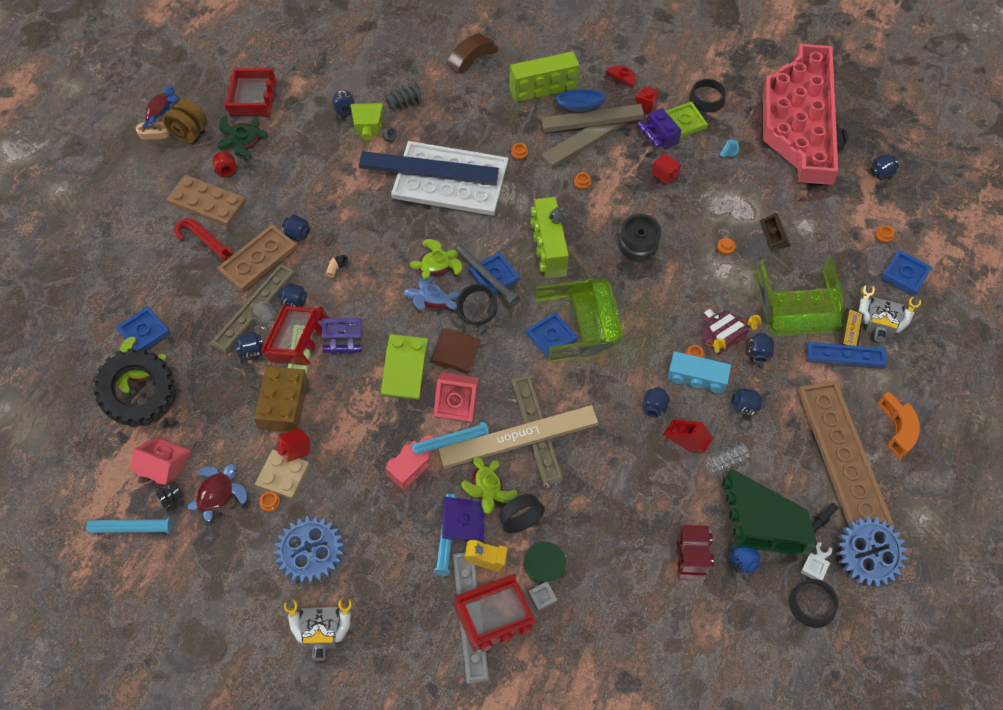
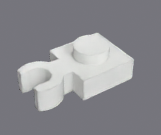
(815, 564)

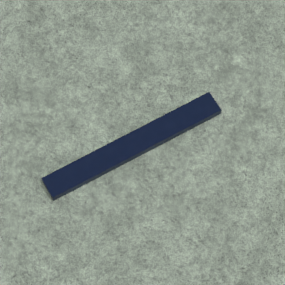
(429, 168)

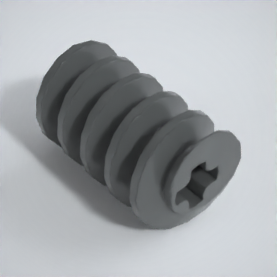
(403, 95)

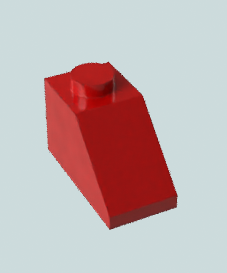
(689, 435)

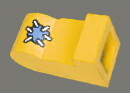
(485, 555)

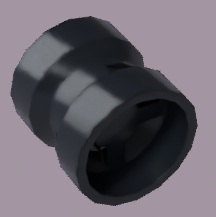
(169, 495)

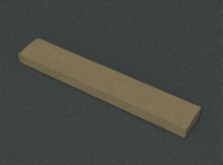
(592, 118)
(578, 143)
(242, 319)
(530, 412)

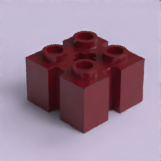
(694, 552)

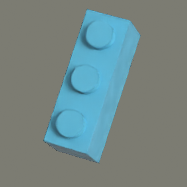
(699, 372)

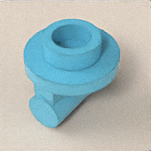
(730, 149)

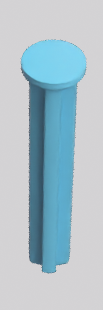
(450, 439)
(114, 526)
(444, 553)

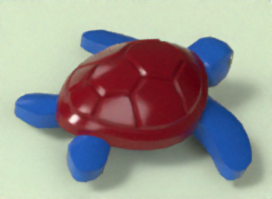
(159, 105)

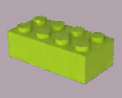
(544, 76)
(550, 239)

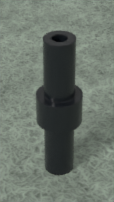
(824, 517)

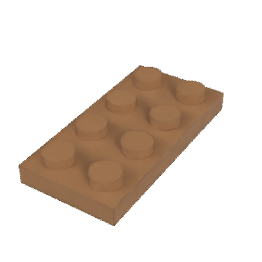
(206, 200)
(257, 258)

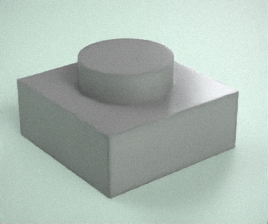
(542, 596)

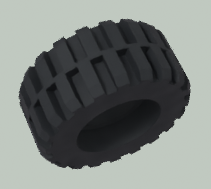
(134, 360)

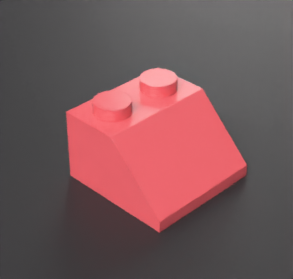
(456, 396)
(159, 460)

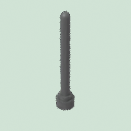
(511, 297)

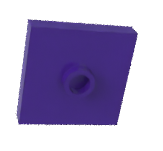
(462, 520)

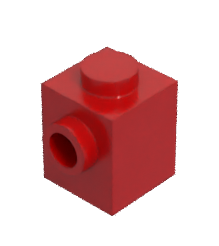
(648, 99)
(666, 169)
(293, 445)

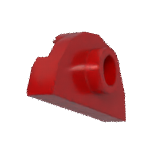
(622, 74)

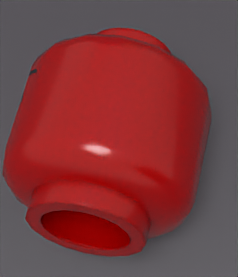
(224, 164)

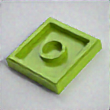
(687, 118)

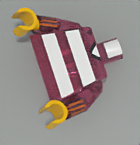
(726, 329)

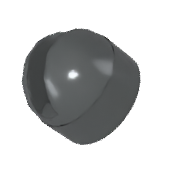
(389, 131)
(556, 216)

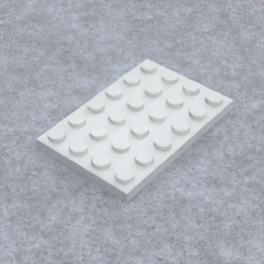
(450, 193)

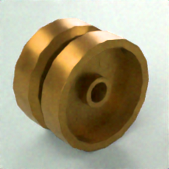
(185, 120)

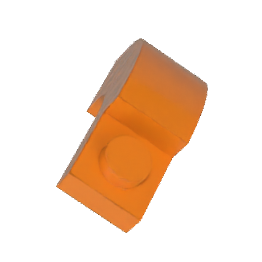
(905, 422)

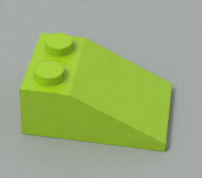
(404, 366)

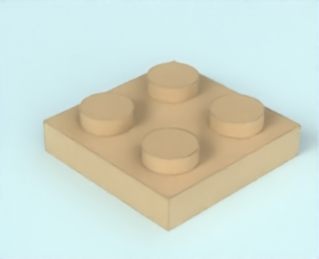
(282, 476)

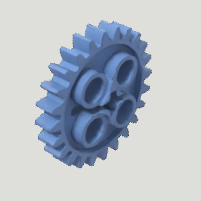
(303, 533)
(878, 570)

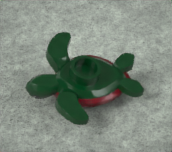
(240, 136)

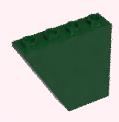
(765, 518)

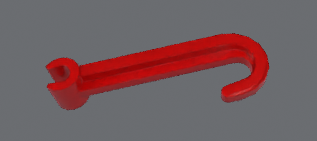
(204, 235)

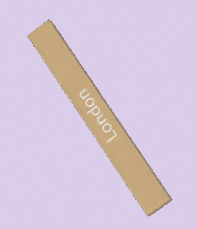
(518, 436)

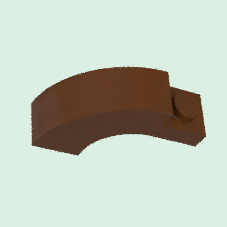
(469, 50)

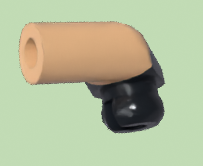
(336, 263)

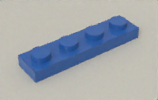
(846, 355)

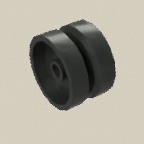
(640, 237)

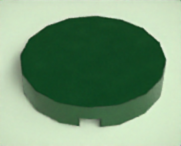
(544, 562)

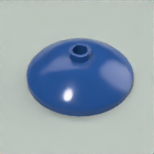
(580, 99)

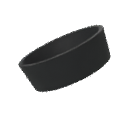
(708, 106)
(466, 292)
(526, 519)
(801, 616)

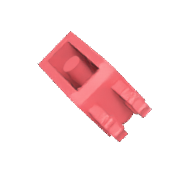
(407, 465)

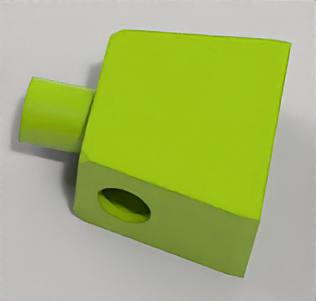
(367, 119)

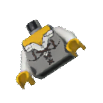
(883, 316)
(319, 626)

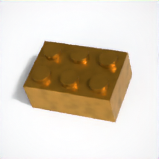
(281, 399)

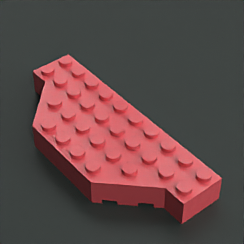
(802, 114)

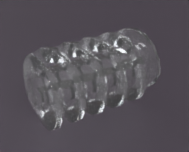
(727, 457)

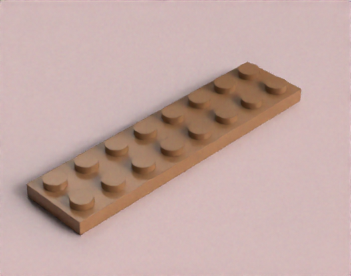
(843, 453)

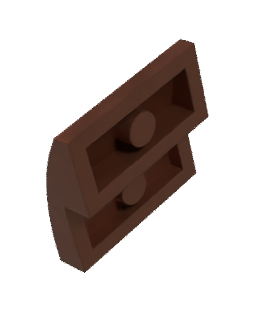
(455, 350)

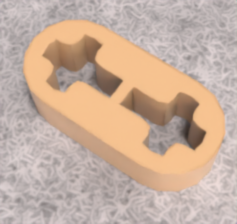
(154, 131)

